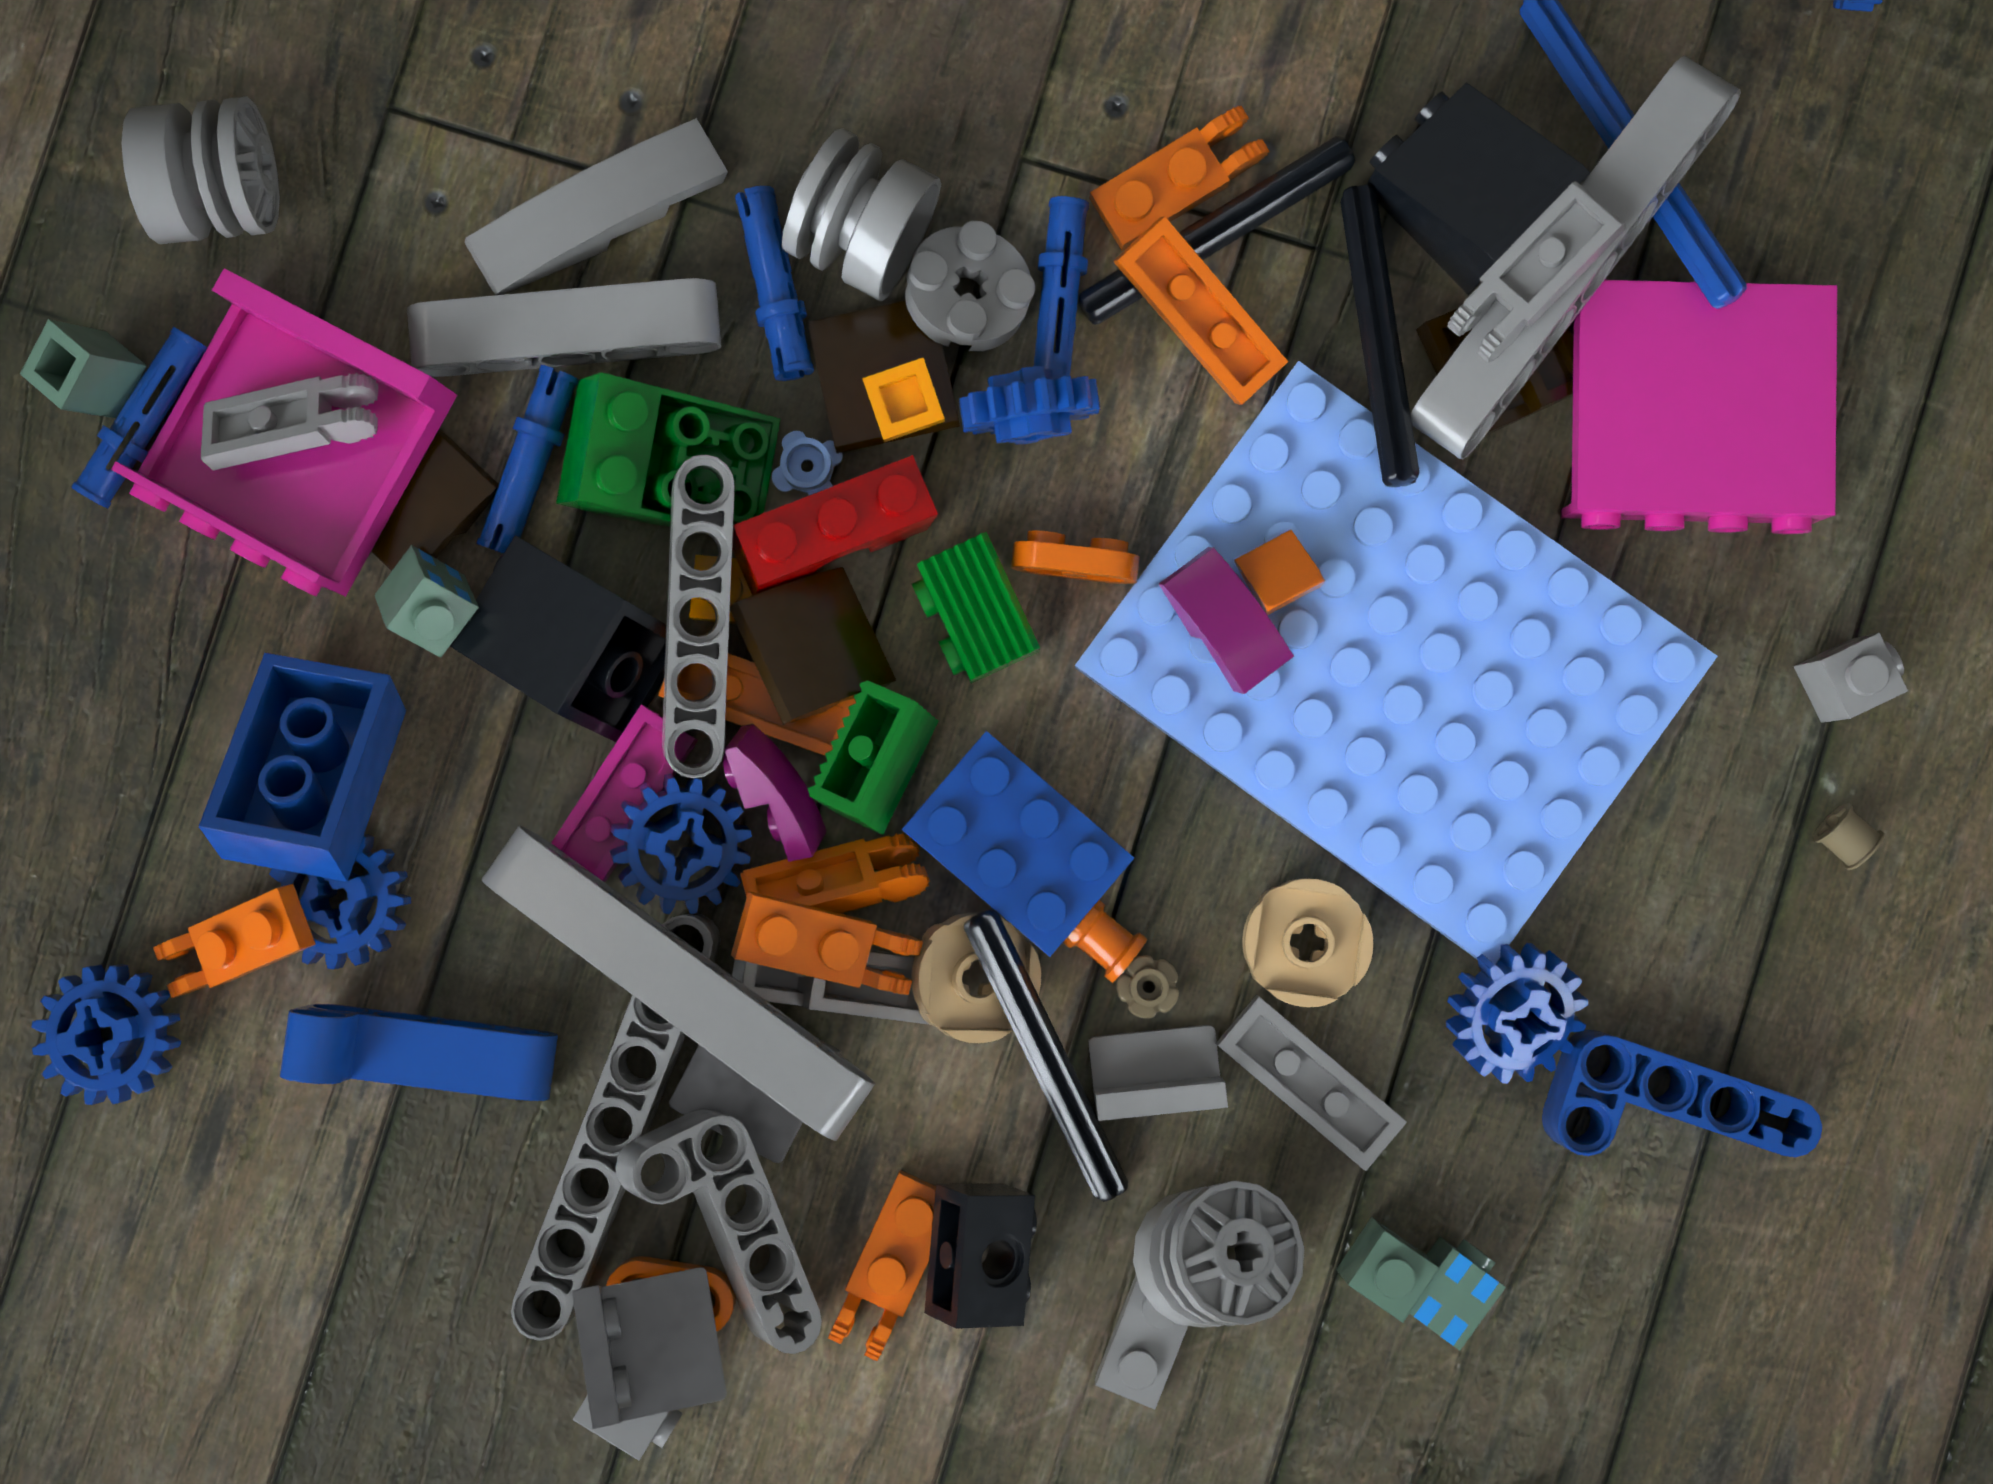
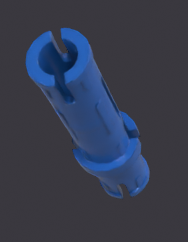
(1066, 224)
(779, 306)
(528, 458)
(102, 483)

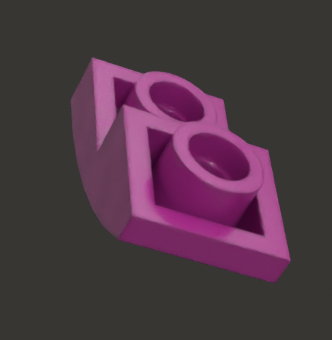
(1227, 619)
(769, 778)

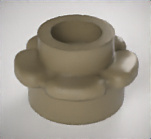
(1131, 986)

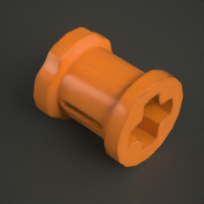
(1106, 941)

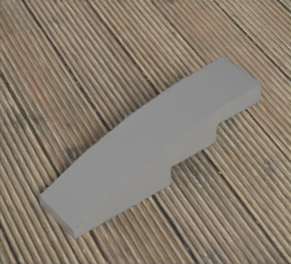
(594, 207)

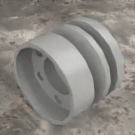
(200, 170)
(849, 209)
(1186, 1264)

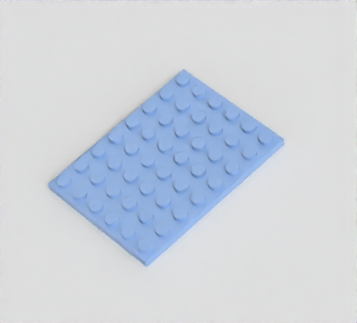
(1449, 685)

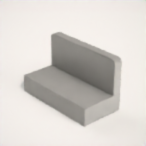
(1156, 1072)

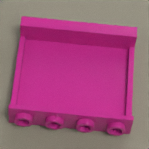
(1704, 407)
(307, 507)

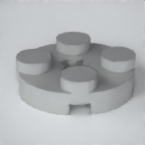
(980, 256)

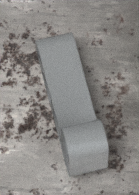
(735, 1235)

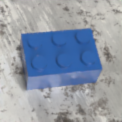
(304, 767)
(1018, 843)

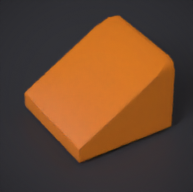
(1279, 572)

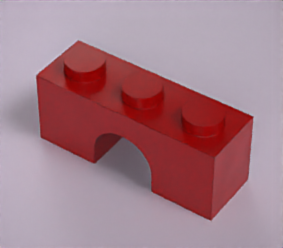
(832, 523)

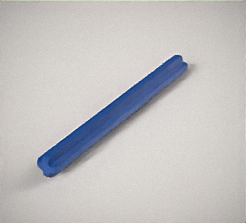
(1609, 116)

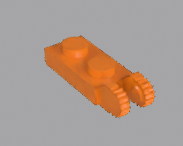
(1174, 179)
(844, 875)
(240, 940)
(818, 943)
(890, 1261)

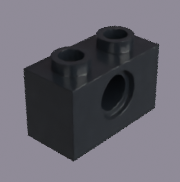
(964, 1223)

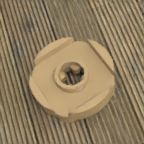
(1329, 971)
(944, 997)

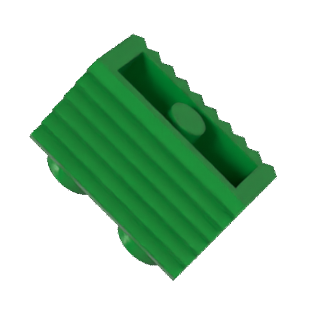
(976, 608)
(873, 756)

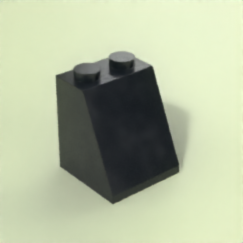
(1470, 181)
(565, 641)

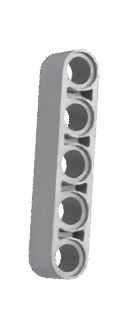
(564, 327)
(714, 587)

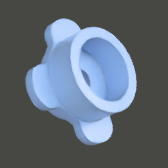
(800, 449)

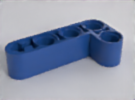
(417, 1051)
(1684, 1100)

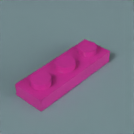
(631, 762)

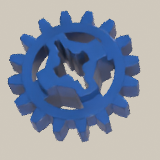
(1029, 405)
(653, 838)
(350, 920)
(99, 1005)
(1516, 1013)

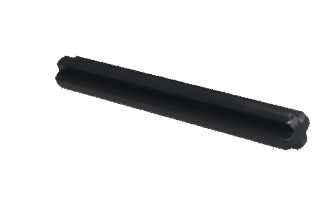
(1233, 220)
(1379, 336)
(1046, 1055)

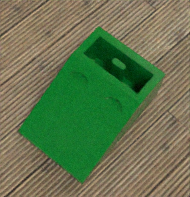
(636, 436)

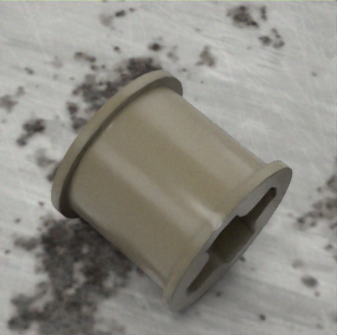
(1849, 836)

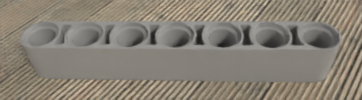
(1631, 183)
(679, 983)
(596, 1148)

